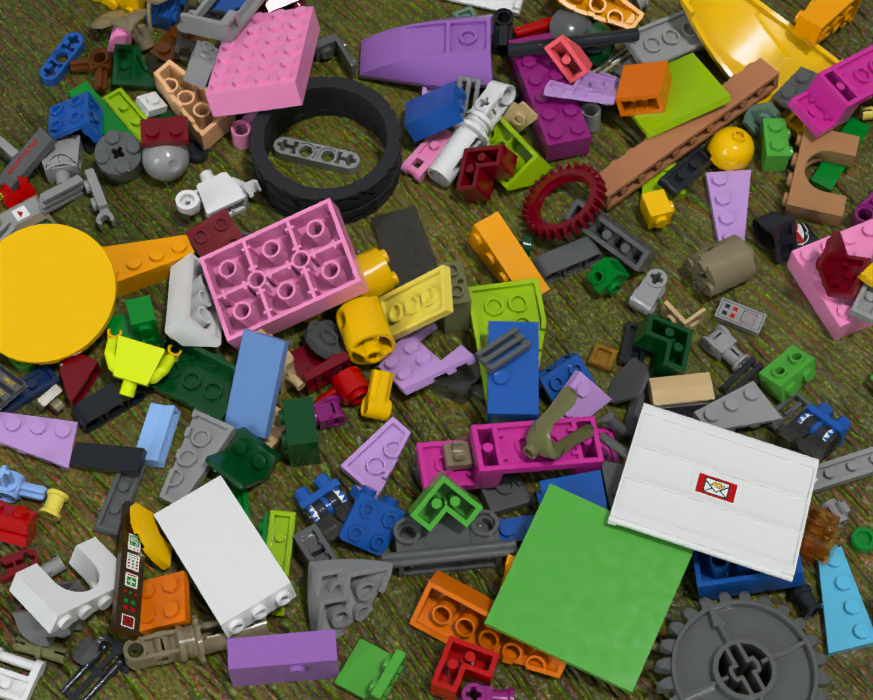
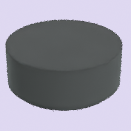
(85, 651)

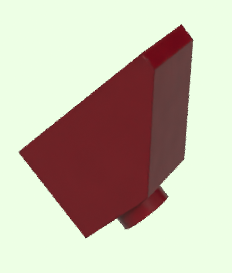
(79, 376)

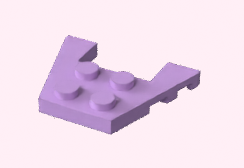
(590, 87)
(417, 366)

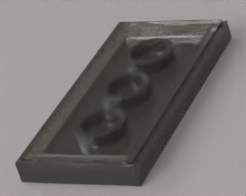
(405, 243)

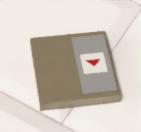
(25, 214)

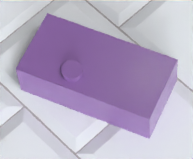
(282, 658)

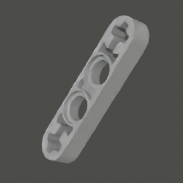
(315, 159)

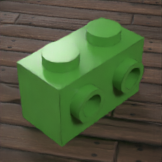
(774, 144)
(787, 373)

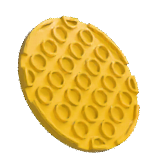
(53, 293)

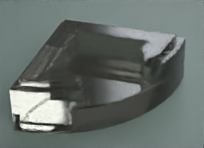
(152, 62)

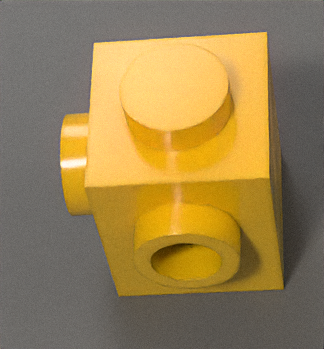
(656, 209)

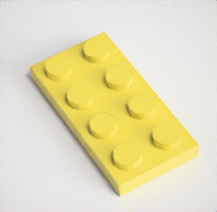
(418, 302)

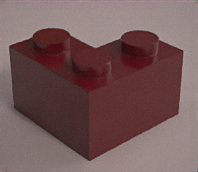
(480, 169)

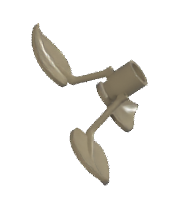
(129, 21)

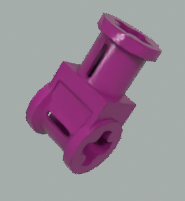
(324, 413)
(486, 692)

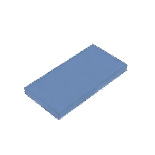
(256, 382)

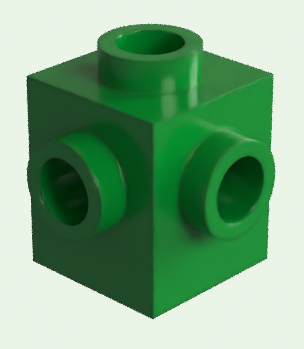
(607, 276)

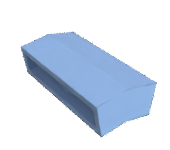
(158, 433)

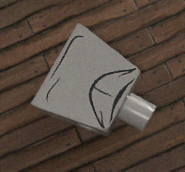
(64, 159)

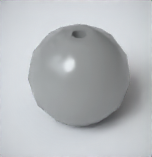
(165, 162)

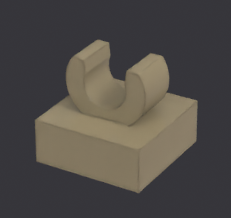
(51, 400)
(457, 455)

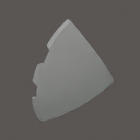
(344, 591)

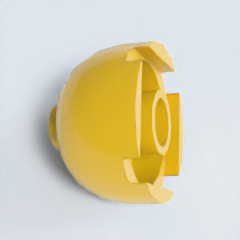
(731, 148)

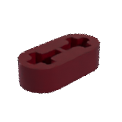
(16, 562)

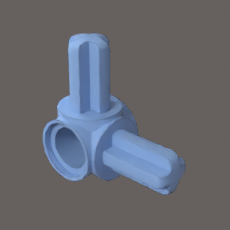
(14, 487)

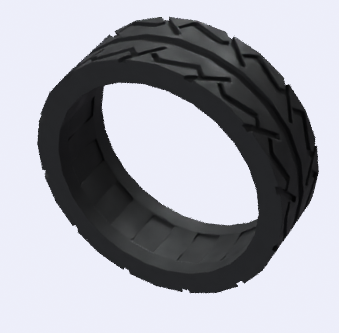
(330, 98)

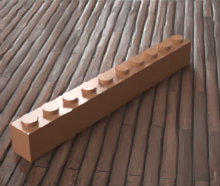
(662, 150)

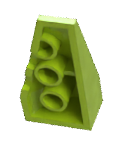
(529, 163)

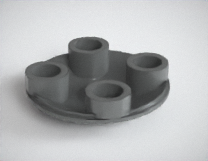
(568, 23)

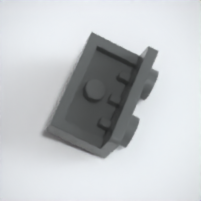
(794, 86)

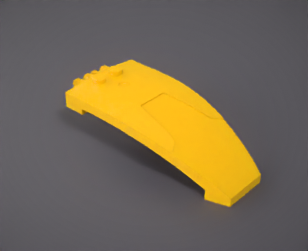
(750, 30)

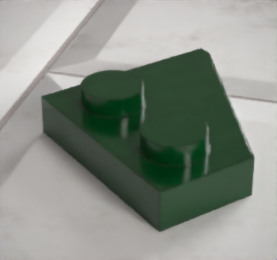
(130, 69)

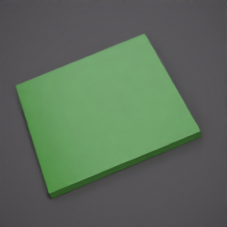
(588, 589)

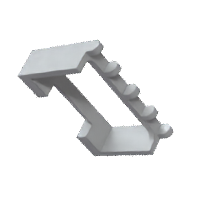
(223, 30)

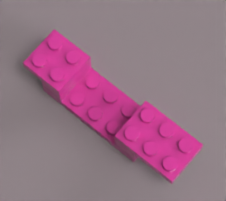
(835, 93)
(499, 451)

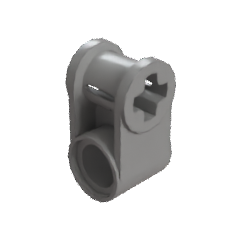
(649, 292)

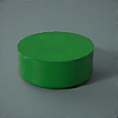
(862, 540)

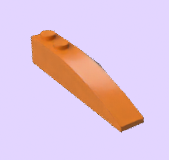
(461, 611)

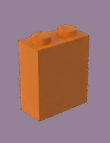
(644, 88)

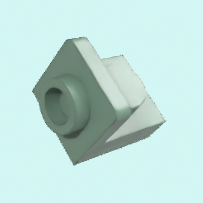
(756, 113)

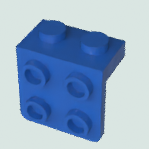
(371, 520)

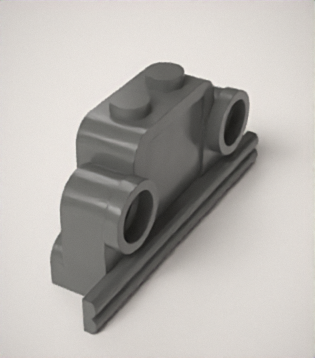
(448, 545)

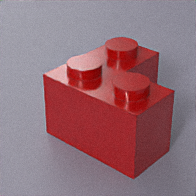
(460, 662)

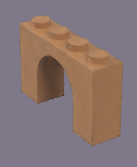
(804, 199)

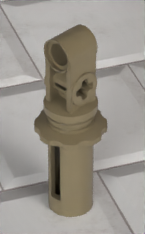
(185, 642)

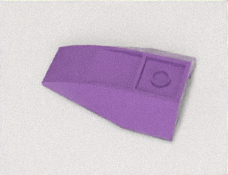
(431, 52)

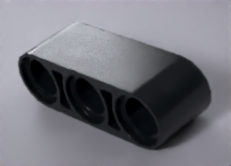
(105, 405)

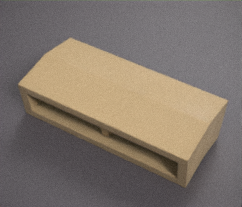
(681, 390)

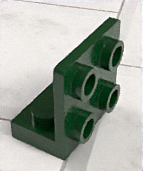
(245, 461)

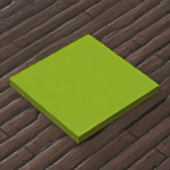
(690, 95)

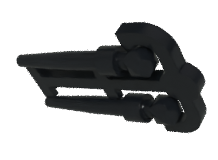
(111, 671)

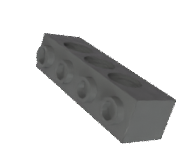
(616, 238)

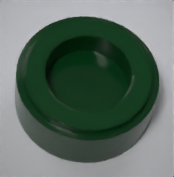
(526, 243)

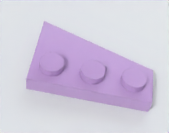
(589, 398)
(377, 456)

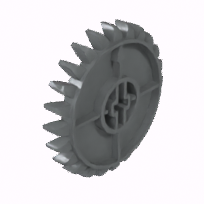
(745, 644)

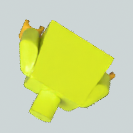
(137, 362)

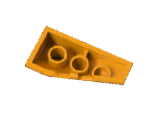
(614, 12)

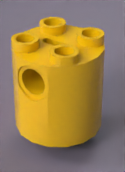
(377, 272)
(365, 330)

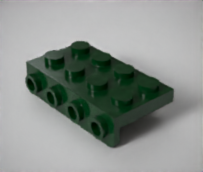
(197, 379)

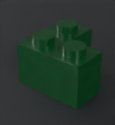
(668, 343)
(300, 438)

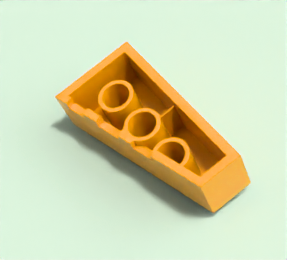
(146, 261)

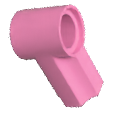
(241, 131)

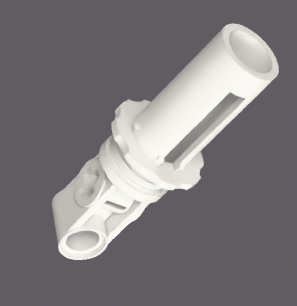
(472, 132)

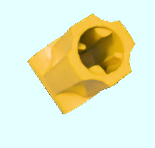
(377, 402)

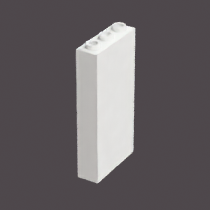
(225, 556)

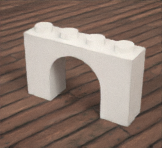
(58, 607)

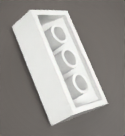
(190, 306)

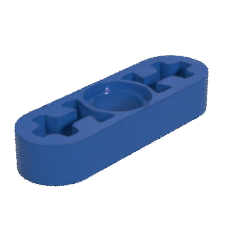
(62, 49)

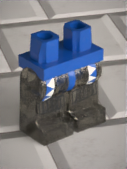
(813, 432)
(325, 507)

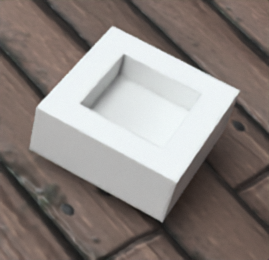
(151, 104)

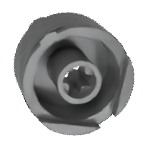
(115, 145)

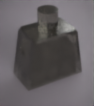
(461, 384)

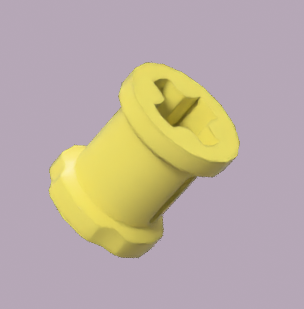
(53, 505)

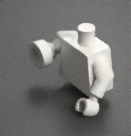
(216, 194)

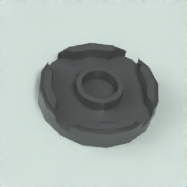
(324, 338)

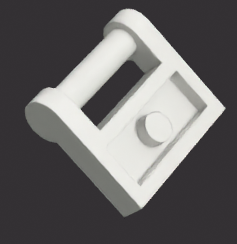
(15, 685)

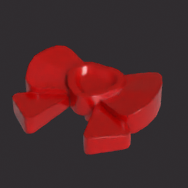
(17, 196)

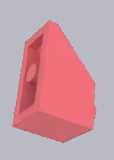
(568, 58)

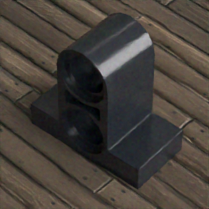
(777, 234)

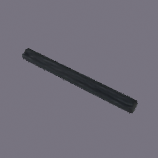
(582, 40)

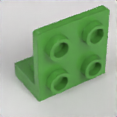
(371, 671)

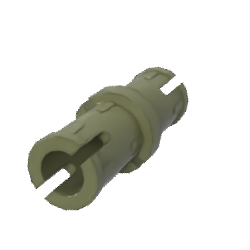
(51, 653)

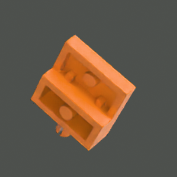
(165, 603)

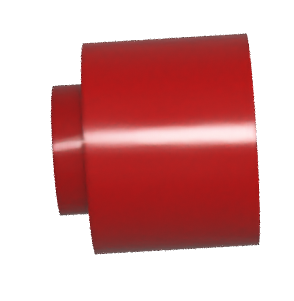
(349, 385)

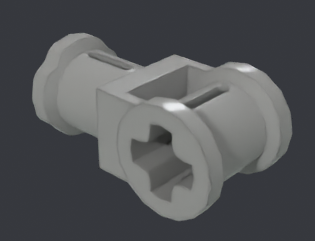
(723, 345)

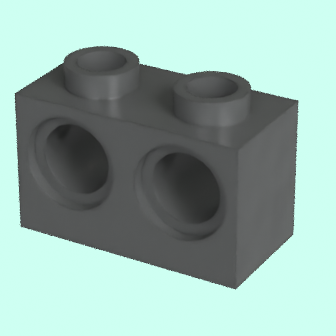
(312, 545)

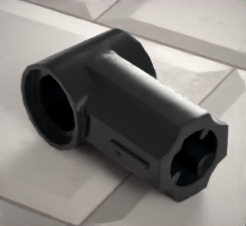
(502, 31)

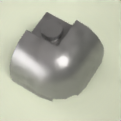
(34, 631)

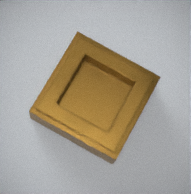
(602, 358)

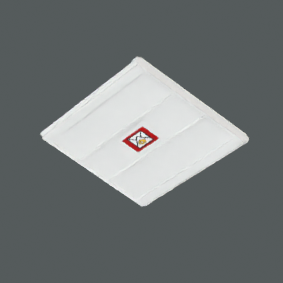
(715, 492)

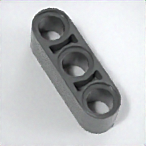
(568, 260)

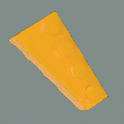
(823, 18)
(503, 252)

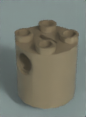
(721, 265)

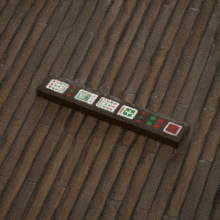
(128, 580)

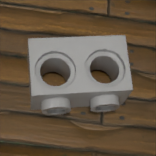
(201, 64)

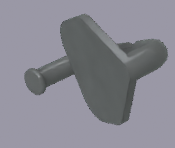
(628, 385)

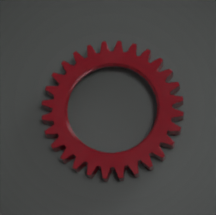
(532, 209)

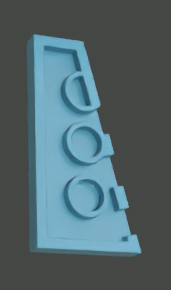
(844, 613)

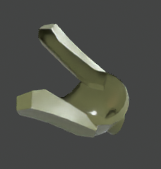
(539, 433)

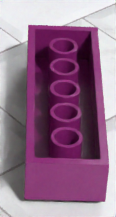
(560, 122)

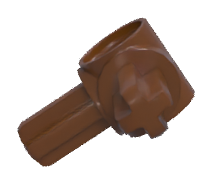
(99, 64)

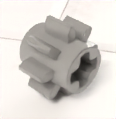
(838, 508)

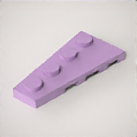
(728, 201)
(40, 437)

